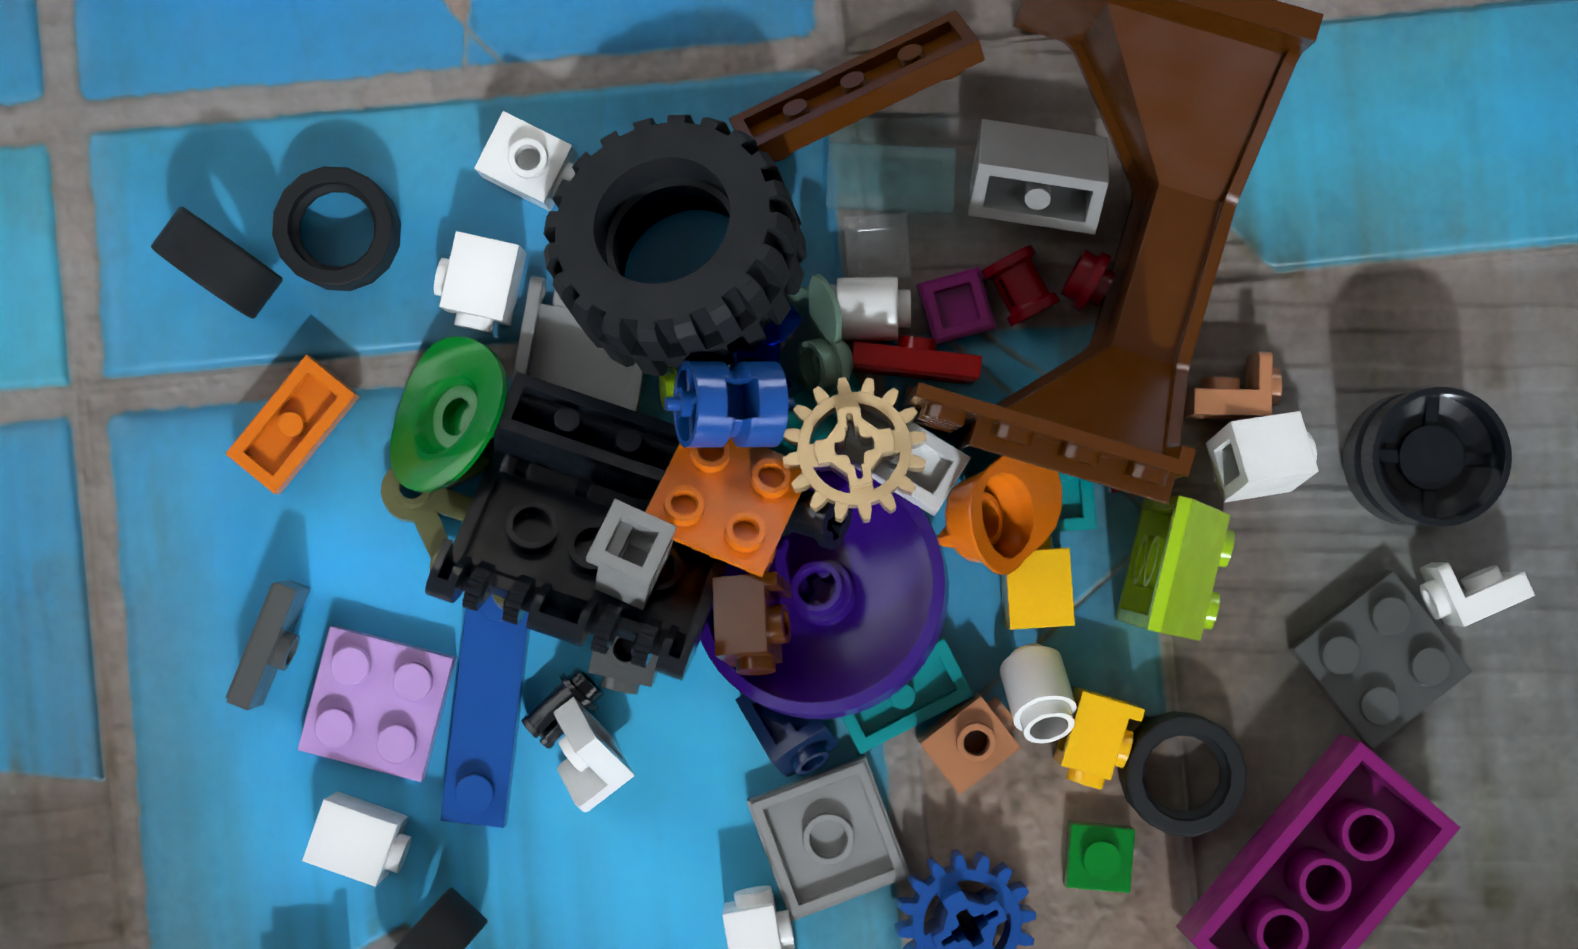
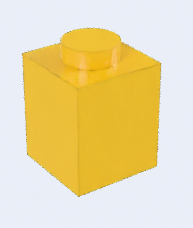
(1039, 590)

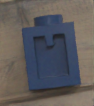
(789, 741)

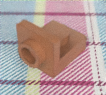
(1225, 400)

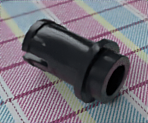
(542, 719)

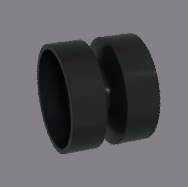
(1428, 457)

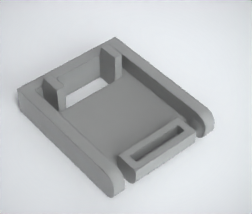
(561, 353)

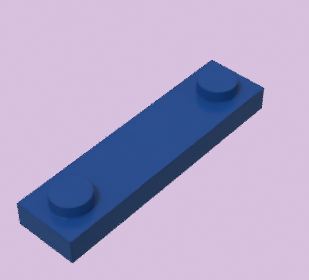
(485, 718)

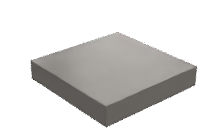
(828, 838)

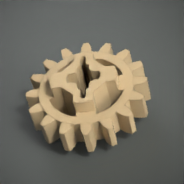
(885, 445)

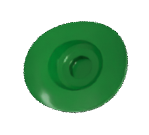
(447, 413)

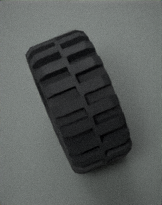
(640, 182)

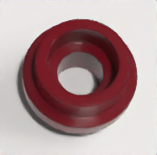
(1088, 280)

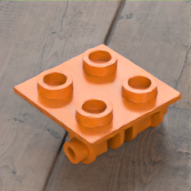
(728, 502)

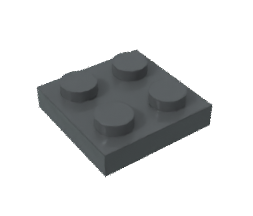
(1380, 659)

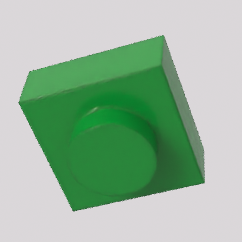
(1099, 856)

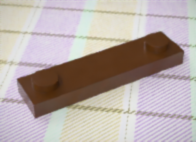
(861, 86)

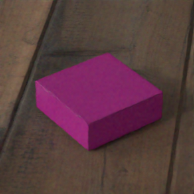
(956, 306)

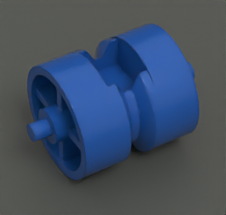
(722, 404)

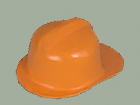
(1002, 514)

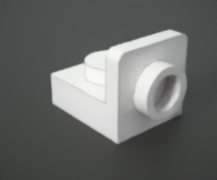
(1484, 593)
(593, 760)

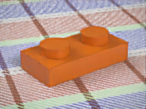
(292, 425)

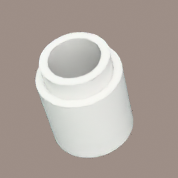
(872, 308)
(1038, 693)

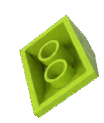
(1175, 567)

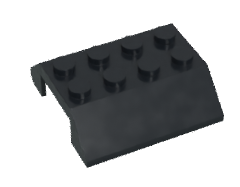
(539, 511)

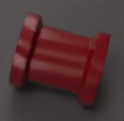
(1020, 285)

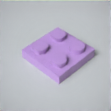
(377, 703)

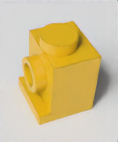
(1098, 738)

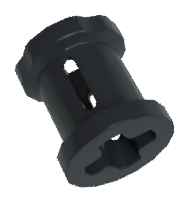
(819, 524)

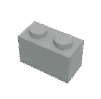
(1039, 176)

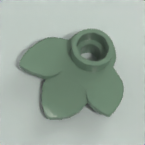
(817, 351)

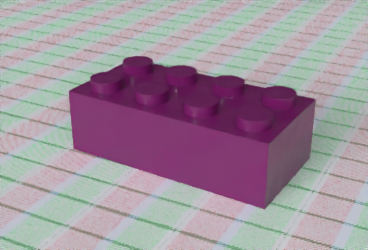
(1324, 860)

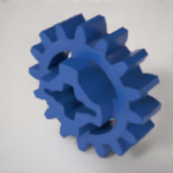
(986, 907)

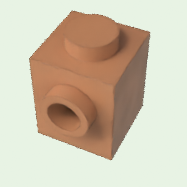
(970, 740)

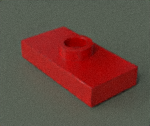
(916, 359)

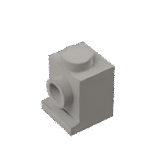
(630, 553)

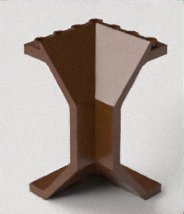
(1187, 112)

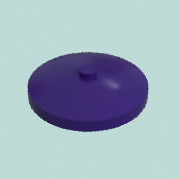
(856, 613)

